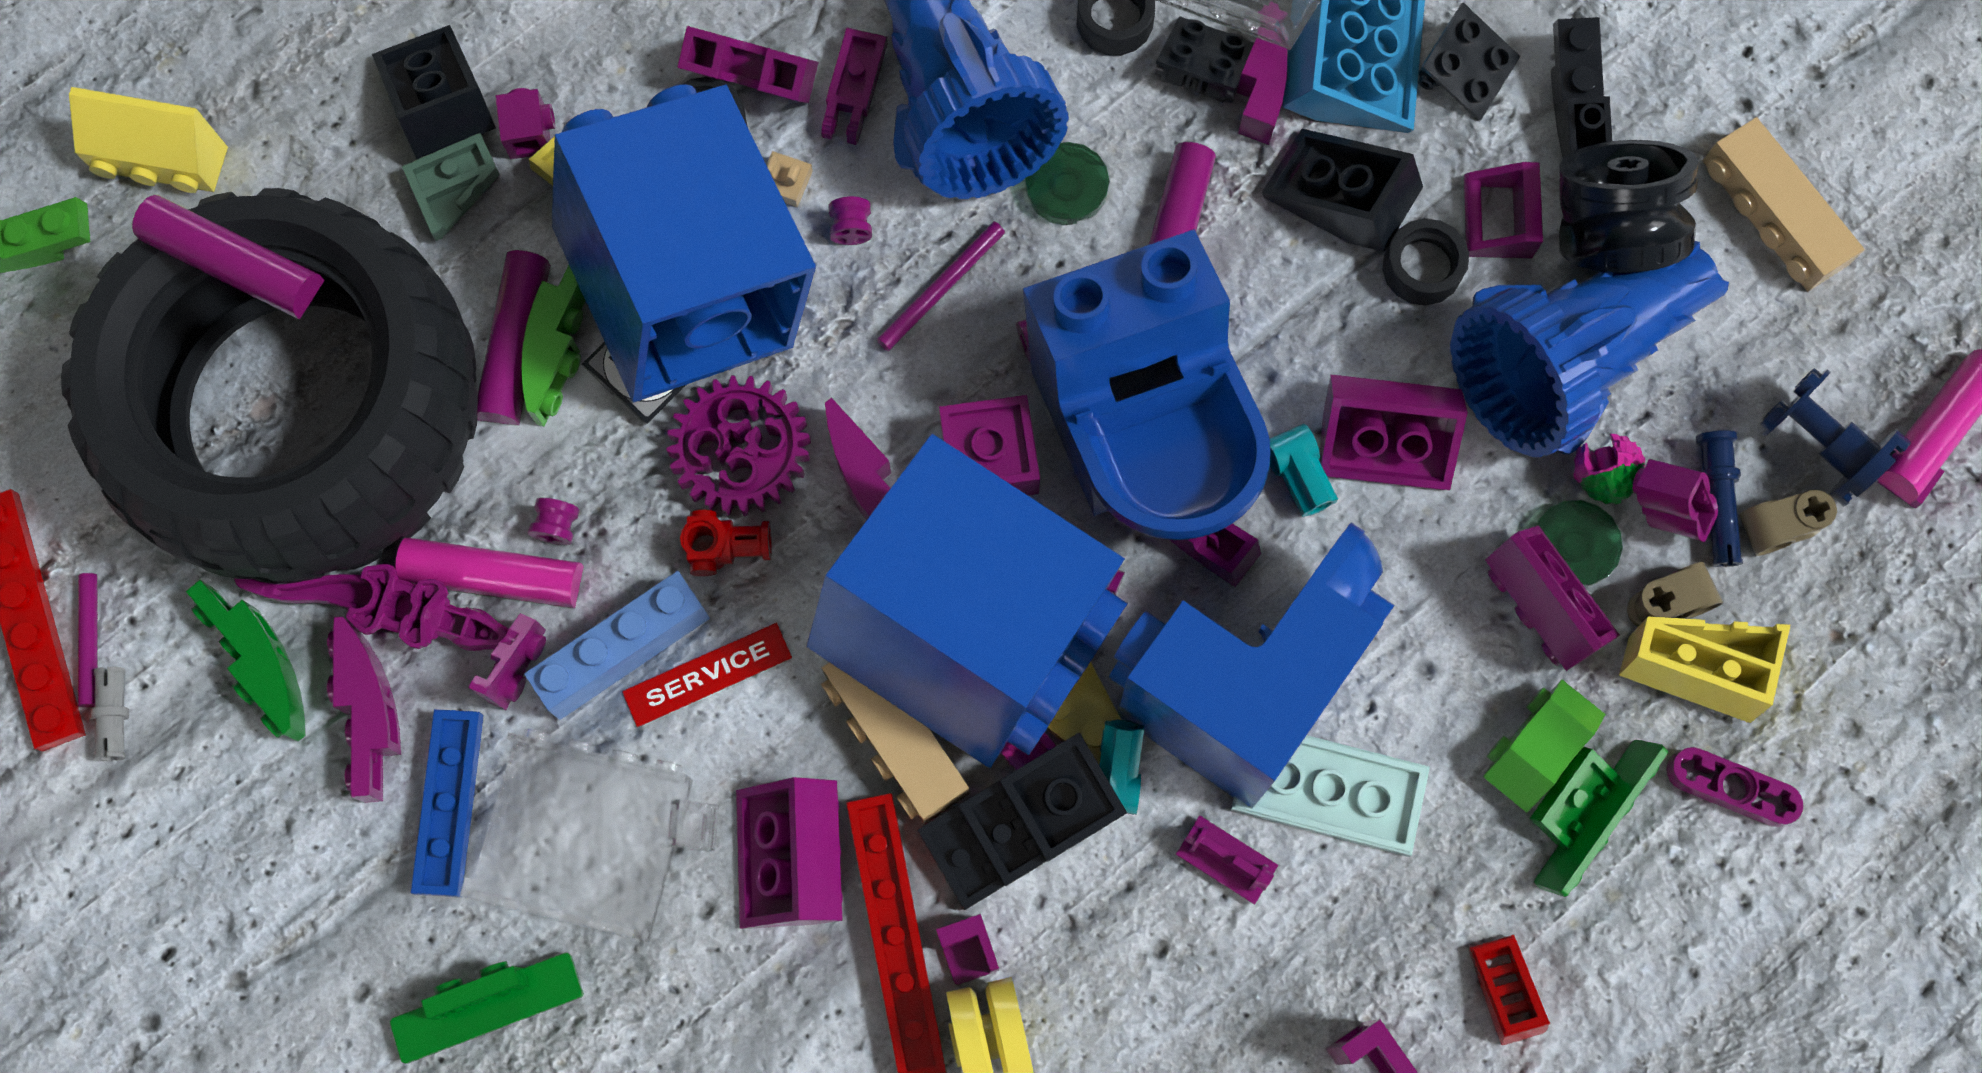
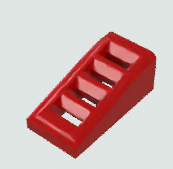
(1532, 1004)

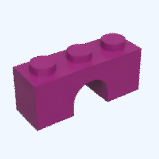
(747, 64)

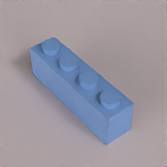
(617, 646)

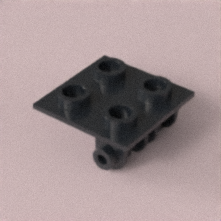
(1203, 55)
(1469, 62)

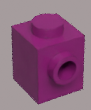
(524, 122)

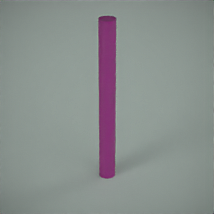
(941, 286)

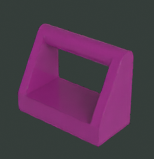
(1527, 211)

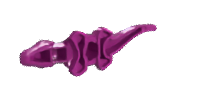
(384, 601)

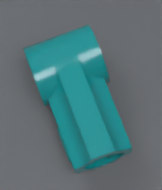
(1296, 459)
(1121, 760)

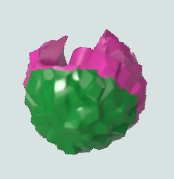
(1609, 470)

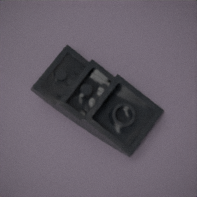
(1022, 821)

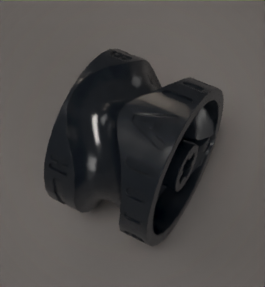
(1626, 206)

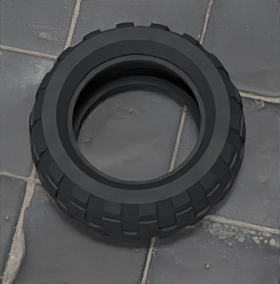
(162, 320)

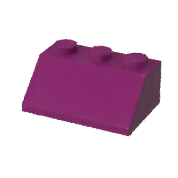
(1392, 432)
(1550, 598)
(789, 853)

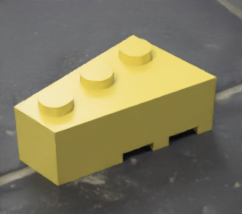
(1709, 664)

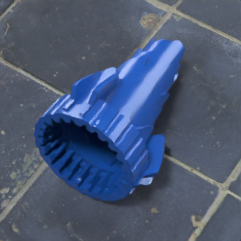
(972, 107)
(1544, 361)

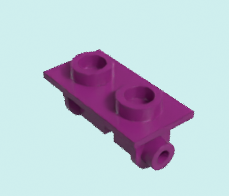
(1227, 860)

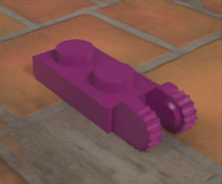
(854, 81)

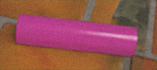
(1938, 430)
(490, 572)

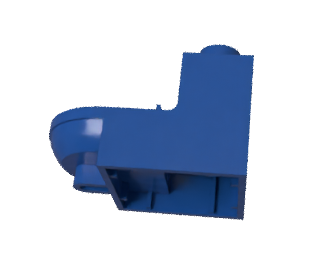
(1178, 454)
(1247, 708)

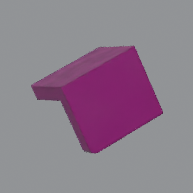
(968, 949)

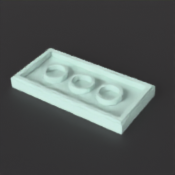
(1346, 795)

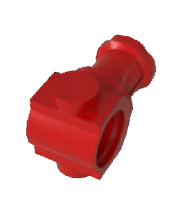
(728, 542)

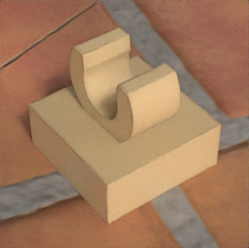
(789, 176)

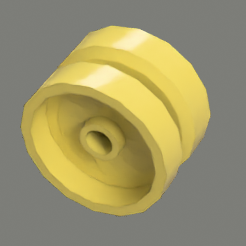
(988, 1036)

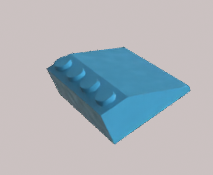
(1358, 64)

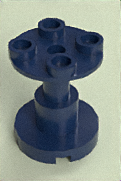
(1844, 448)

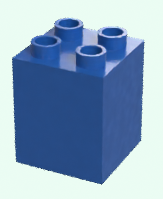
(678, 238)
(967, 604)

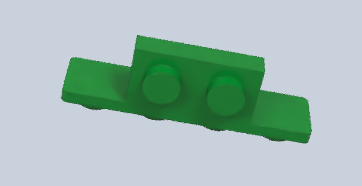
(1587, 808)
(484, 1005)

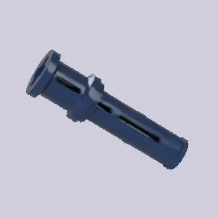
(1720, 468)

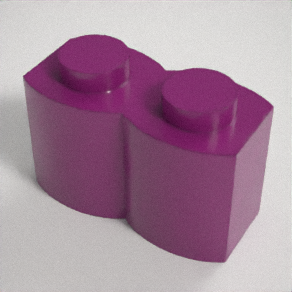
(1676, 499)

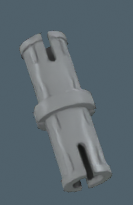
(109, 714)

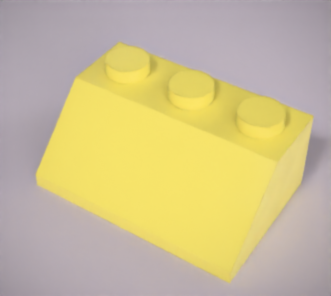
(145, 140)

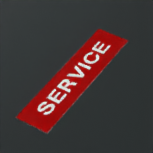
(706, 674)

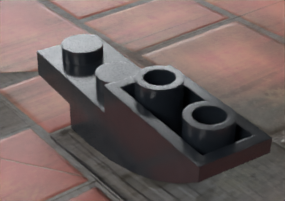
(1578, 85)

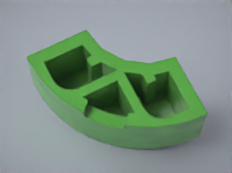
(1543, 744)

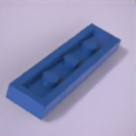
(447, 803)

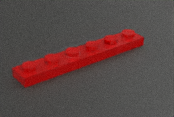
(33, 636)
(896, 936)

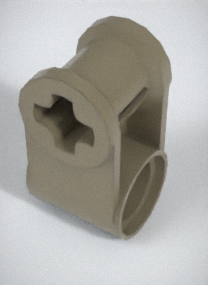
(1784, 522)
(1678, 595)

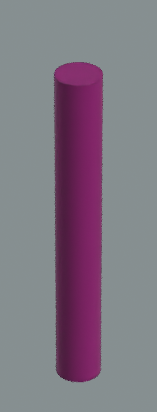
(87, 638)

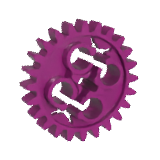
(708, 423)

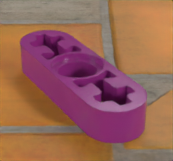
(1770, 787)

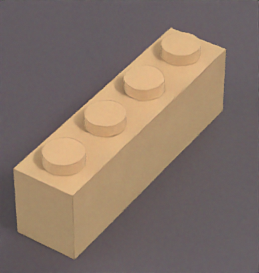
(1782, 204)
(902, 747)

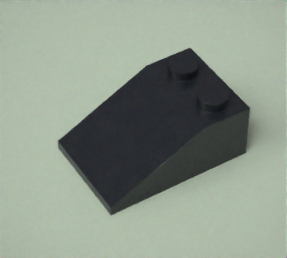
(433, 91)
(1346, 187)

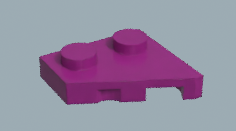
(512, 657)

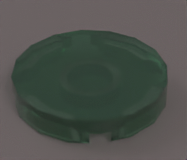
(1069, 185)
(1584, 539)

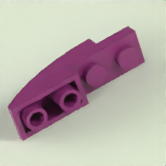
(364, 692)

